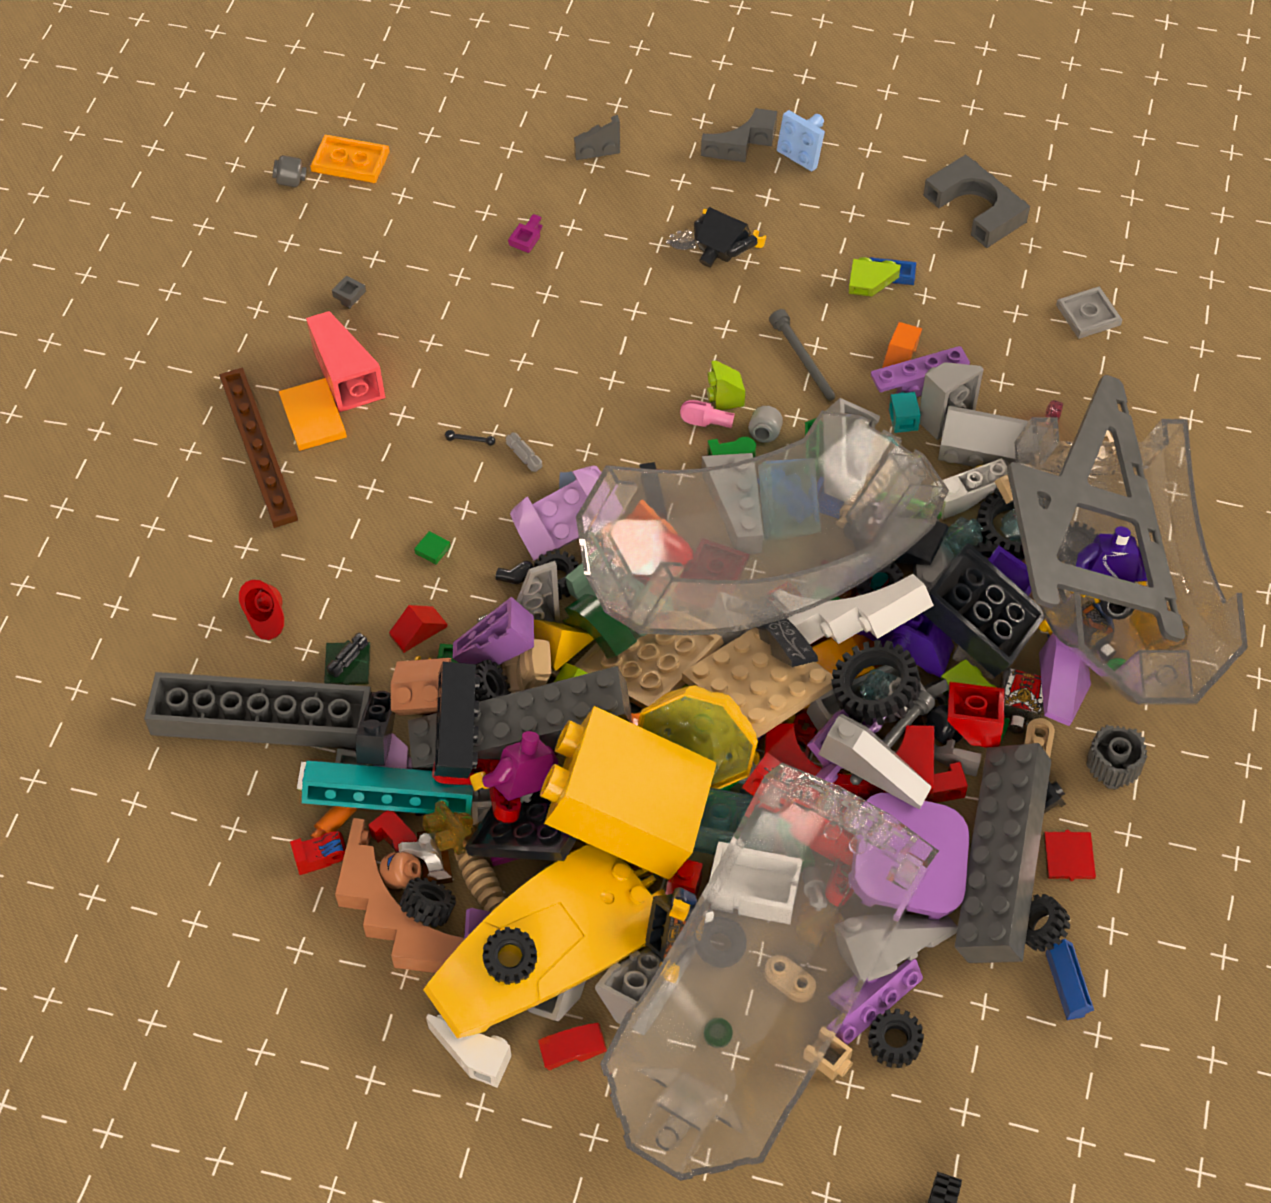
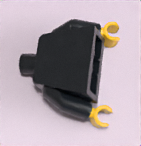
(723, 236)

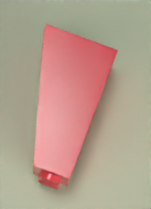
(346, 365)

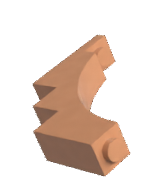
(362, 888)

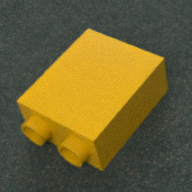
(628, 792)

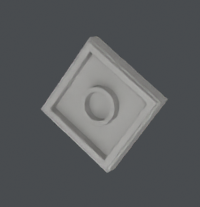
(1089, 312)

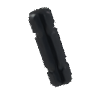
(347, 655)

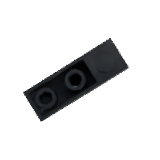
(375, 730)

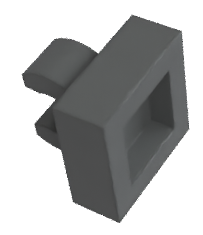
(348, 291)
(936, 690)

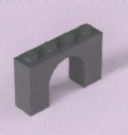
(968, 177)

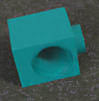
(904, 412)

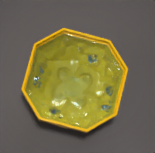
(708, 726)

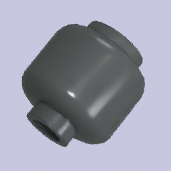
(288, 171)

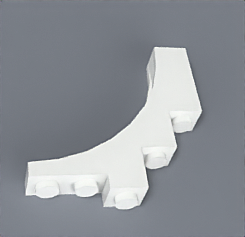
(870, 612)

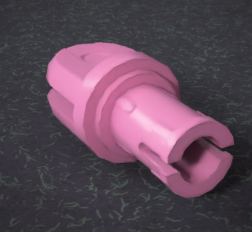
(703, 414)

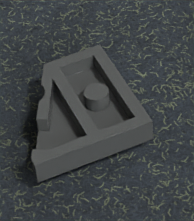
(598, 141)

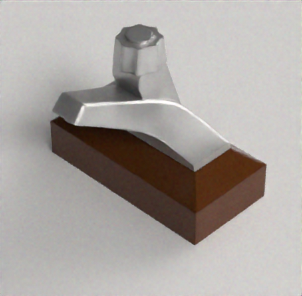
(433, 861)

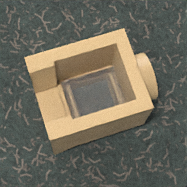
(837, 1060)

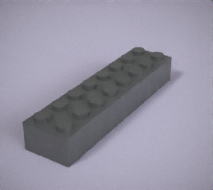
(255, 710)
(537, 710)
(1004, 854)

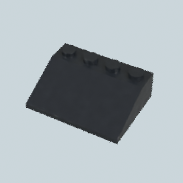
(982, 610)

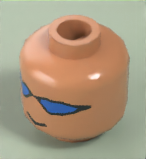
(398, 869)

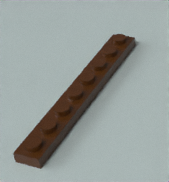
(258, 448)

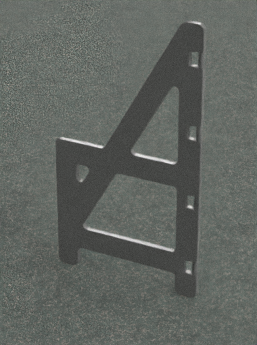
(1045, 528)

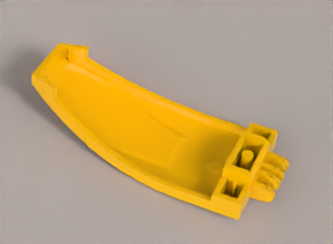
(582, 922)

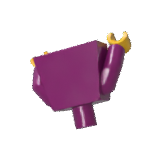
(520, 768)

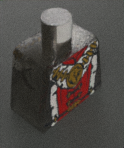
(1021, 698)

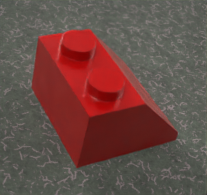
(977, 713)

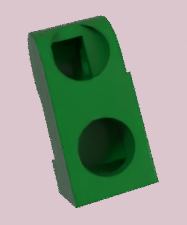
(740, 446)

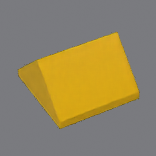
(563, 640)

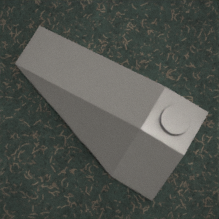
(867, 756)

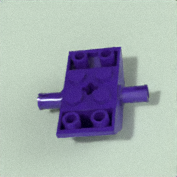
(923, 640)

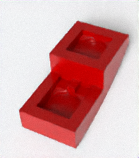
(572, 1044)

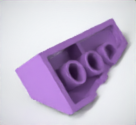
(1063, 681)

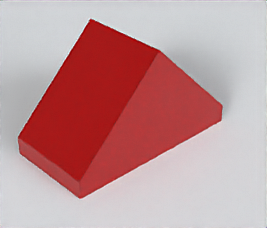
(416, 626)

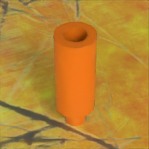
(332, 820)

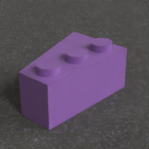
(497, 636)

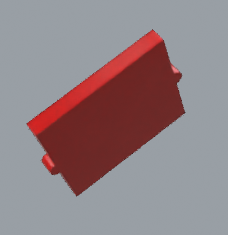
(1069, 855)

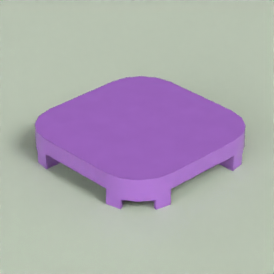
(946, 831)

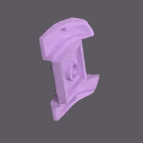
(552, 520)

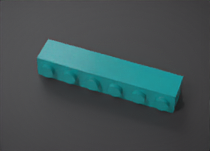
(380, 788)

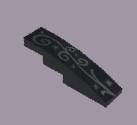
(787, 643)

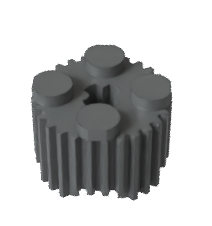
(1117, 756)

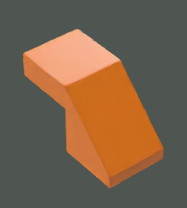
(902, 344)

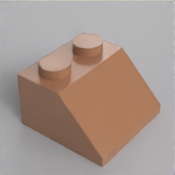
(415, 686)

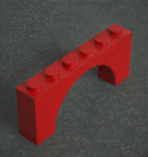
(915, 750)

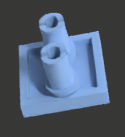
(801, 139)

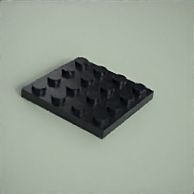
(521, 839)

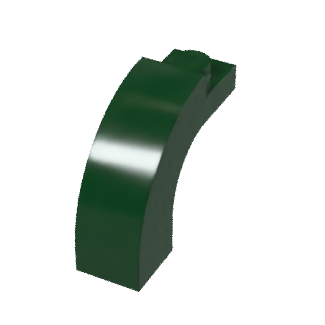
(608, 632)

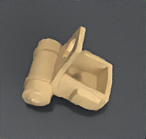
(529, 668)

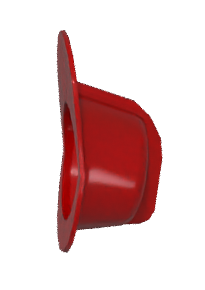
(262, 608)

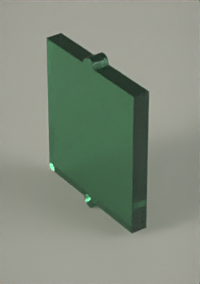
(355, 673)

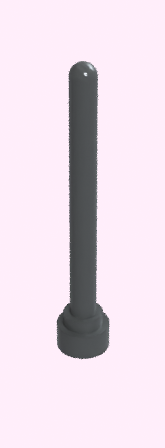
(781, 321)
(921, 706)

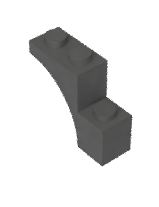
(735, 144)

